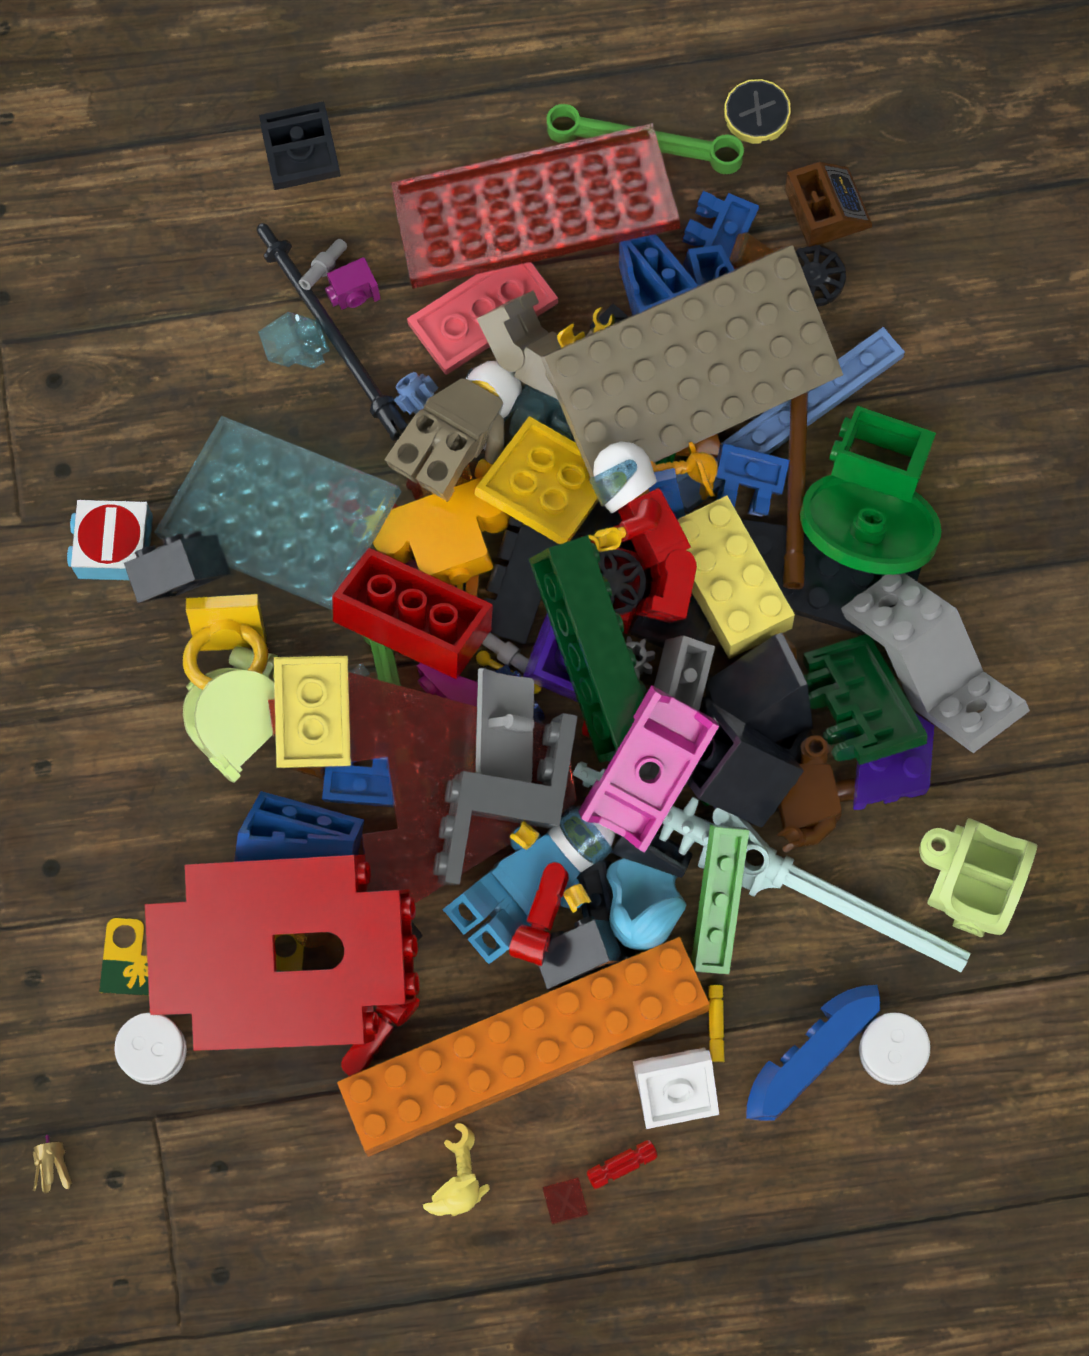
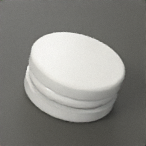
(150, 1048)
(894, 1048)

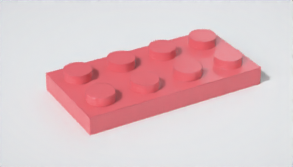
(450, 323)

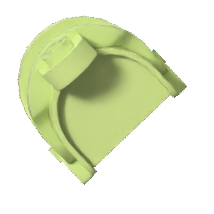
(229, 717)
(978, 875)

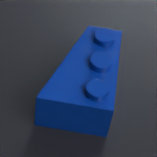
(294, 830)

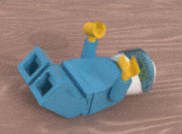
(512, 884)

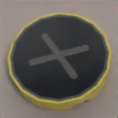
(757, 111)

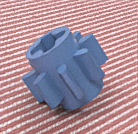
(414, 392)

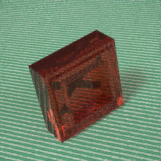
(565, 1201)

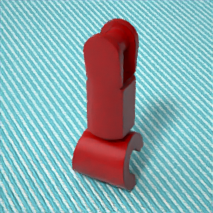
(532, 941)
(361, 1055)

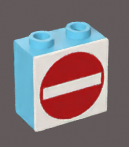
(107, 537)

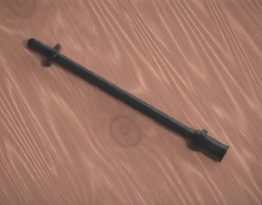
(382, 405)

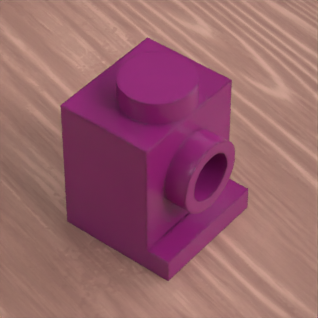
(352, 285)

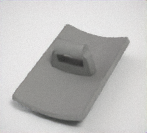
(504, 725)

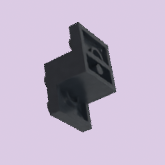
(299, 145)

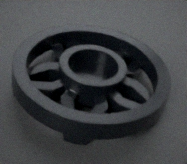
(619, 581)

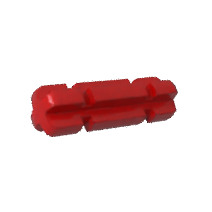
(622, 1164)

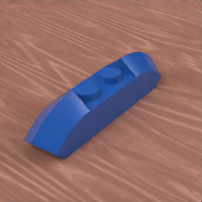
(779, 1087)

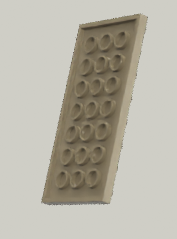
(695, 362)

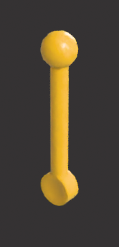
(483, 659)

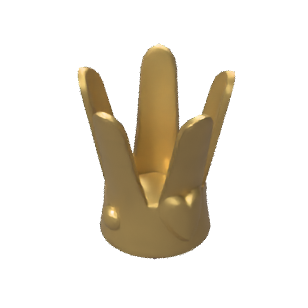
(44, 1157)

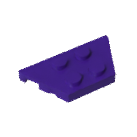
(895, 775)

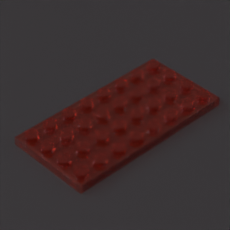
(534, 206)

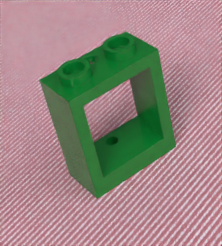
(889, 434)

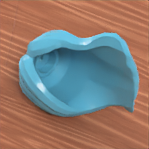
(643, 904)

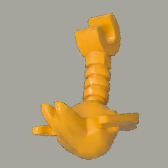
(699, 466)

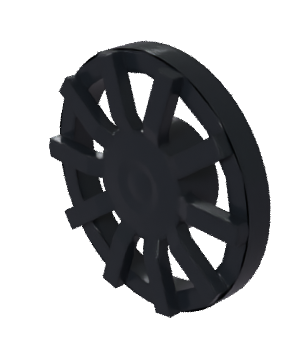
(817, 274)

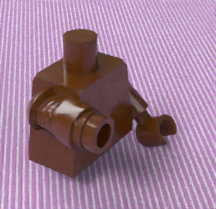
(813, 803)

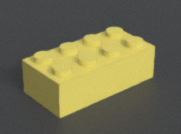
(733, 580)

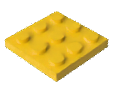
(541, 482)

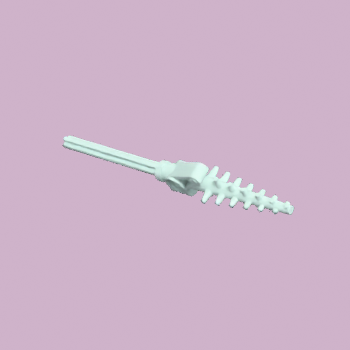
(780, 871)

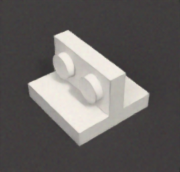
(676, 1087)

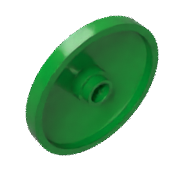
(869, 527)

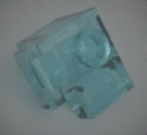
(294, 340)

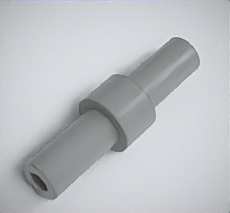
(323, 264)
(506, 652)

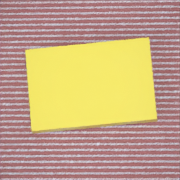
(311, 711)

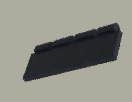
(516, 584)

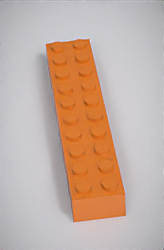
(523, 1046)

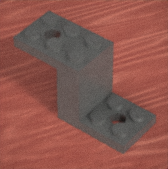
(505, 799)

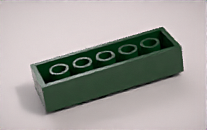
(590, 641)

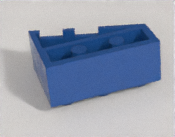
(651, 273)

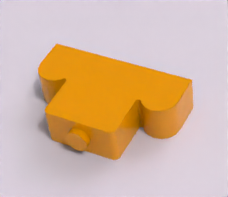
(443, 534)

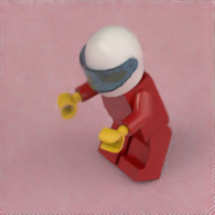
(622, 484)

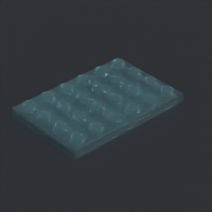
(280, 510)

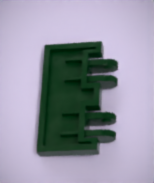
(863, 700)

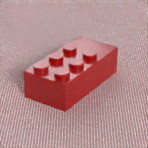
(412, 613)

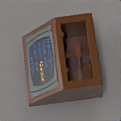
(826, 202)

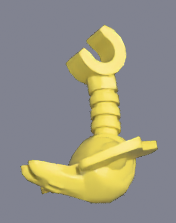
(463, 1191)

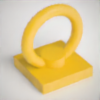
(223, 625)

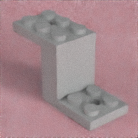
(935, 660)

